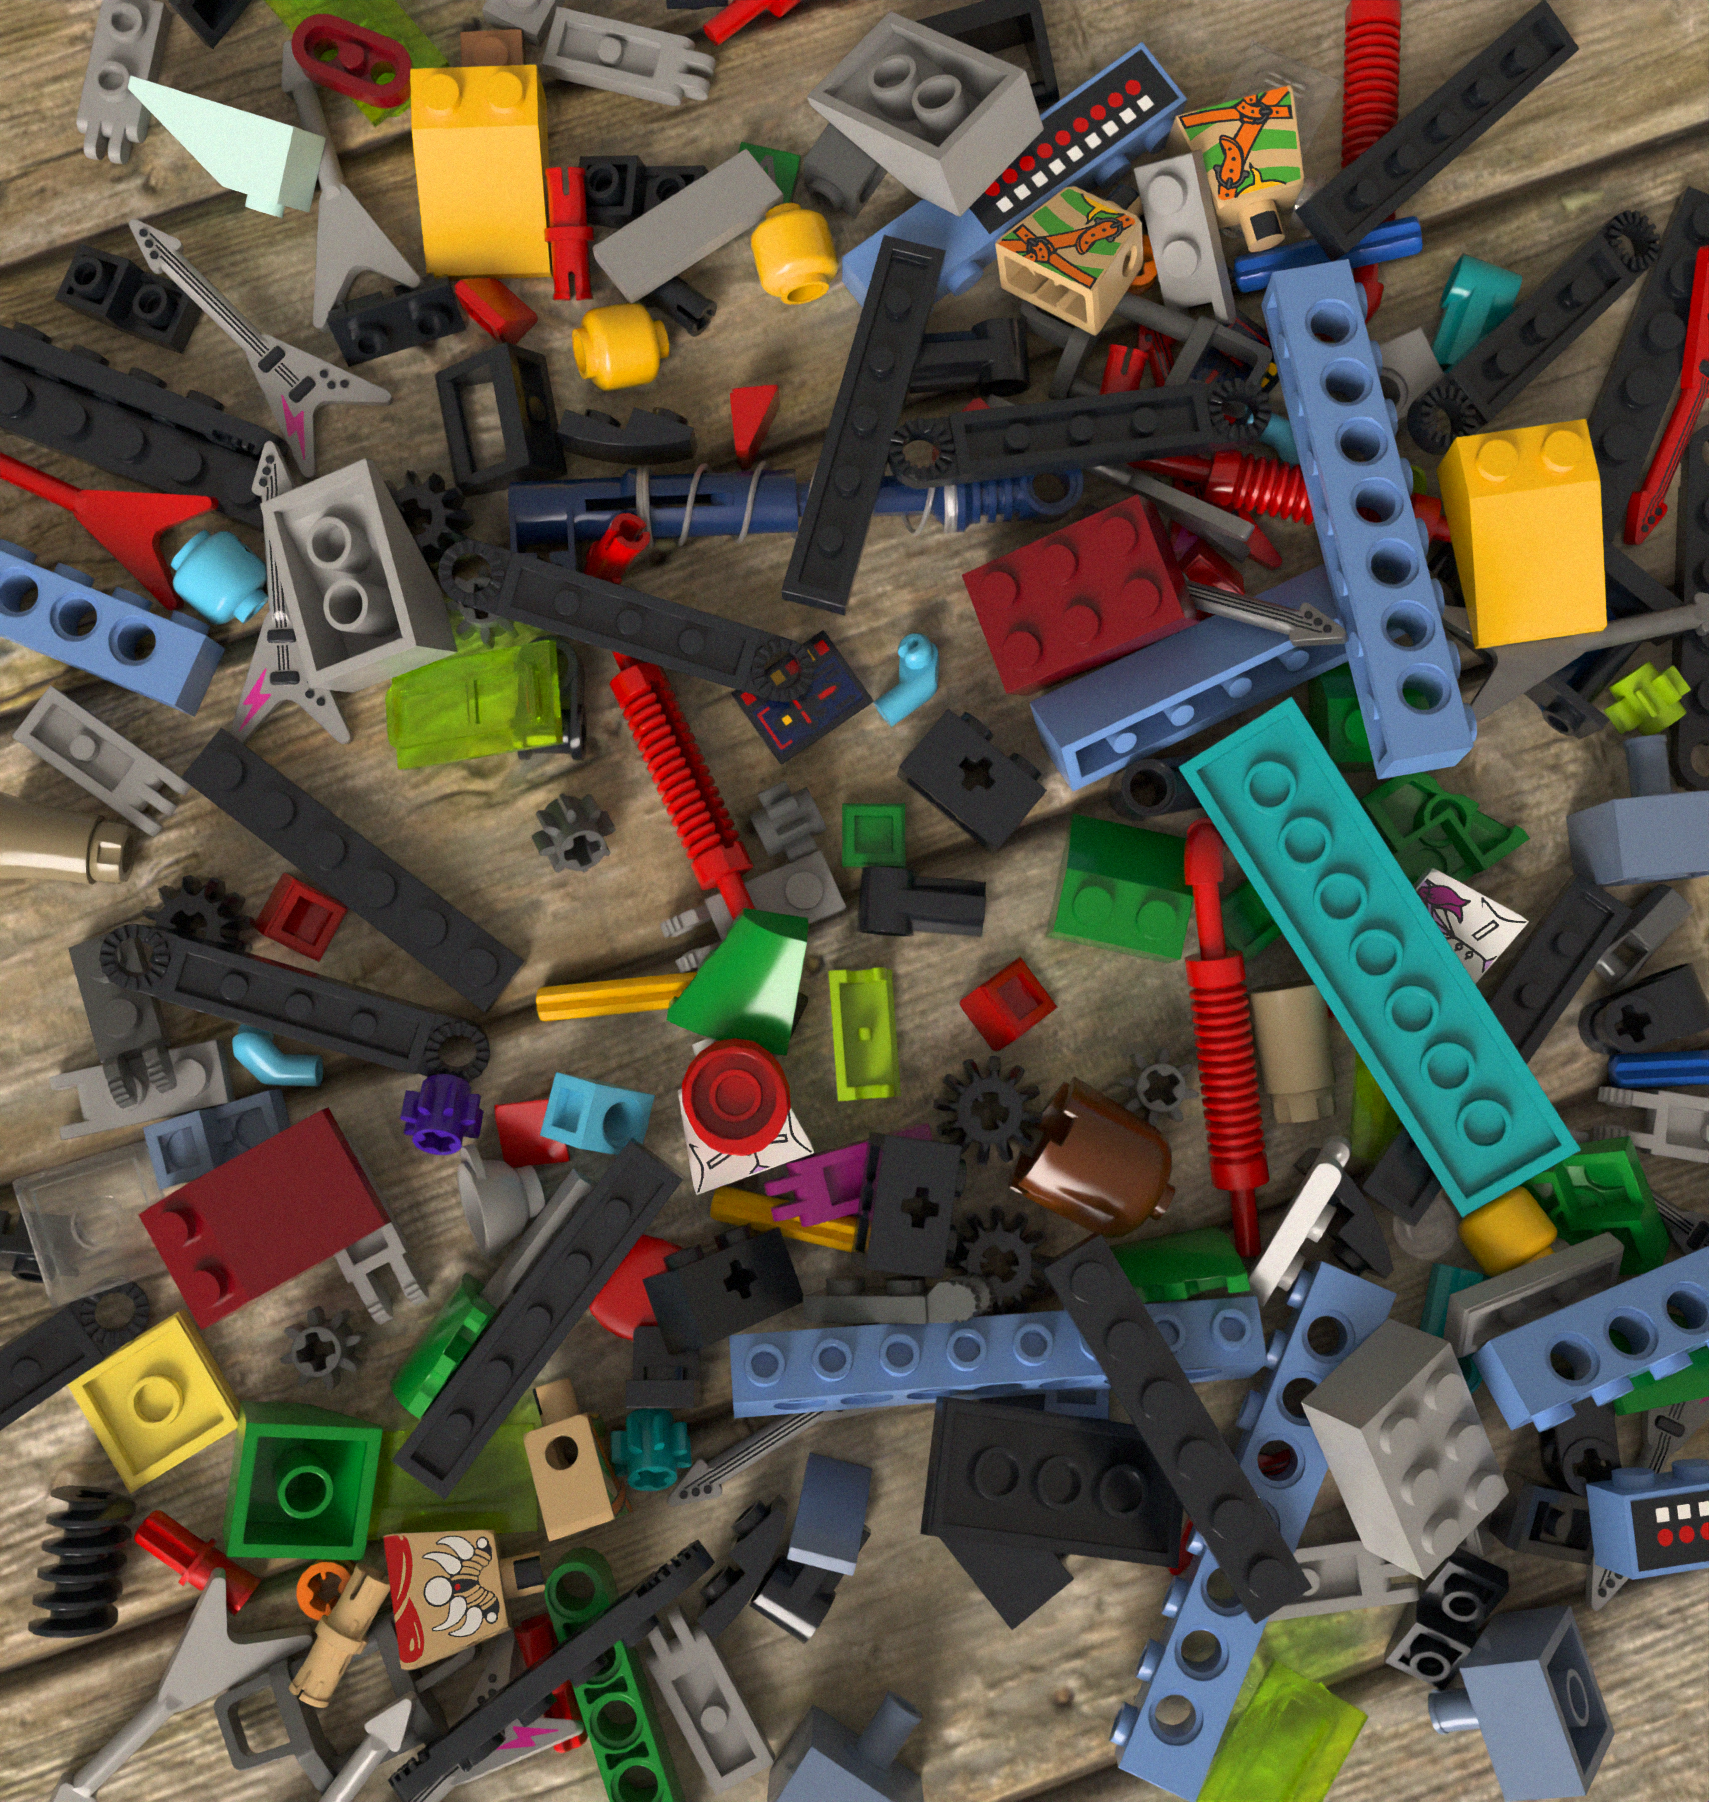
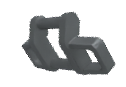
(1196, 334)
(301, 1721)

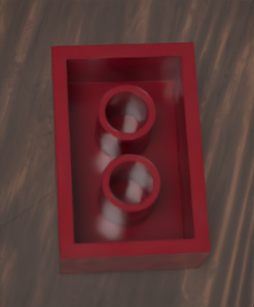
(1081, 597)

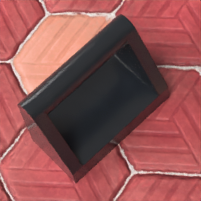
(1002, 25)
(525, 417)

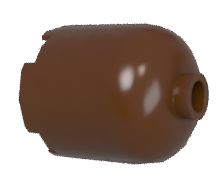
(1096, 1163)

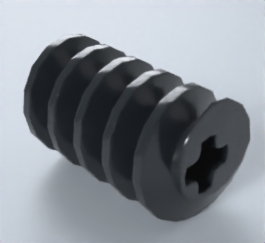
(86, 1564)

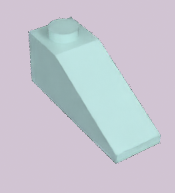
(240, 149)

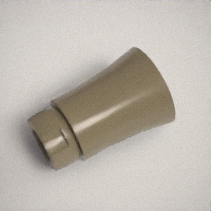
(62, 844)
(1294, 1049)

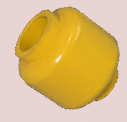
(794, 254)
(619, 346)
(1508, 1232)

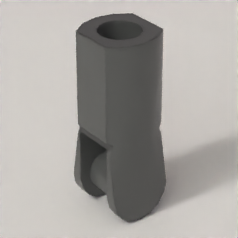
(1643, 934)

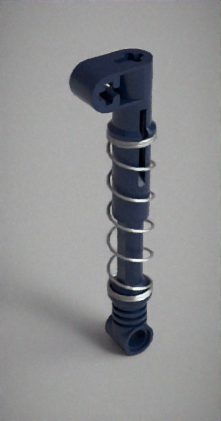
(748, 505)

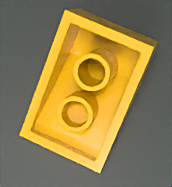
(482, 170)
(1527, 532)

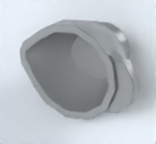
(496, 1199)

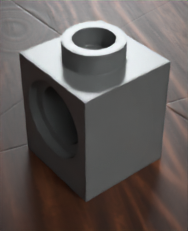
(840, 173)

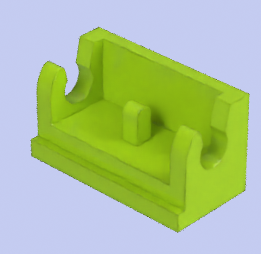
(864, 1034)

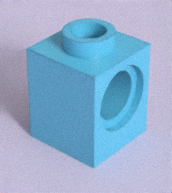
(595, 1114)

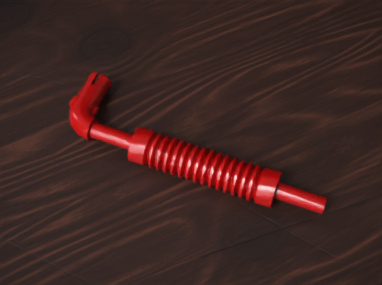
(1369, 100)
(1242, 479)
(666, 743)
(1224, 1043)

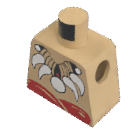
(454, 1591)

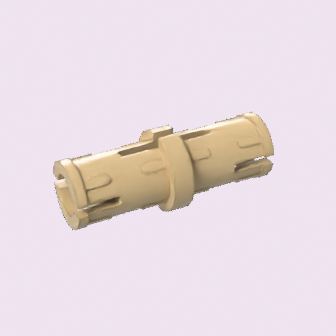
(341, 1636)

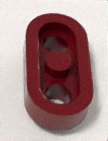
(359, 61)

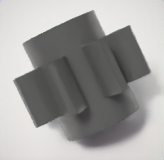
(487, 628)
(787, 821)
(573, 833)
(1174, 1091)
(317, 1365)

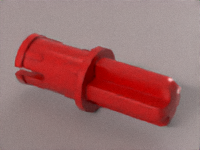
(194, 1558)
(535, 1639)

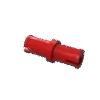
(569, 233)

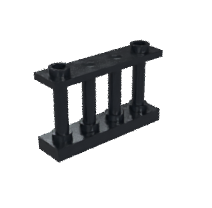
(1628, 593)

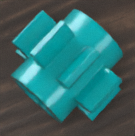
(650, 1449)

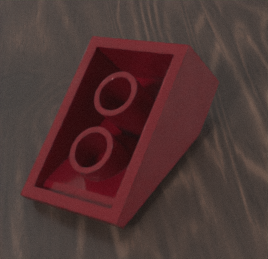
(264, 1218)

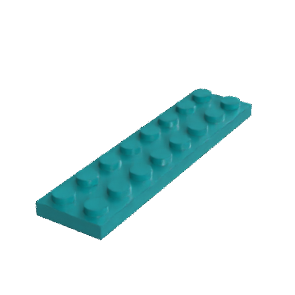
(1378, 958)

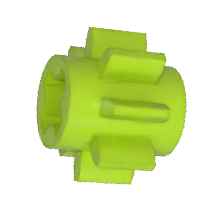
(1647, 699)

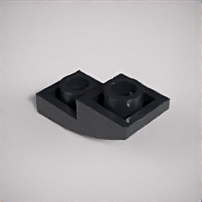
(624, 188)
(128, 299)
(647, 440)
(1354, 1227)
(753, 1549)
(1443, 1623)

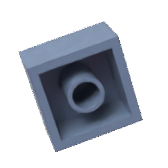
(1647, 835)
(1533, 1703)
(837, 1765)

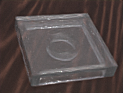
(89, 1223)

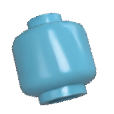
(220, 577)

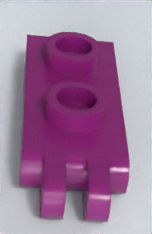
(828, 1182)

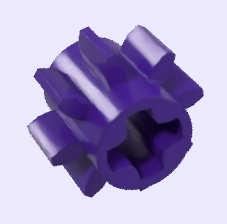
(442, 1114)

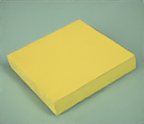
(157, 1400)

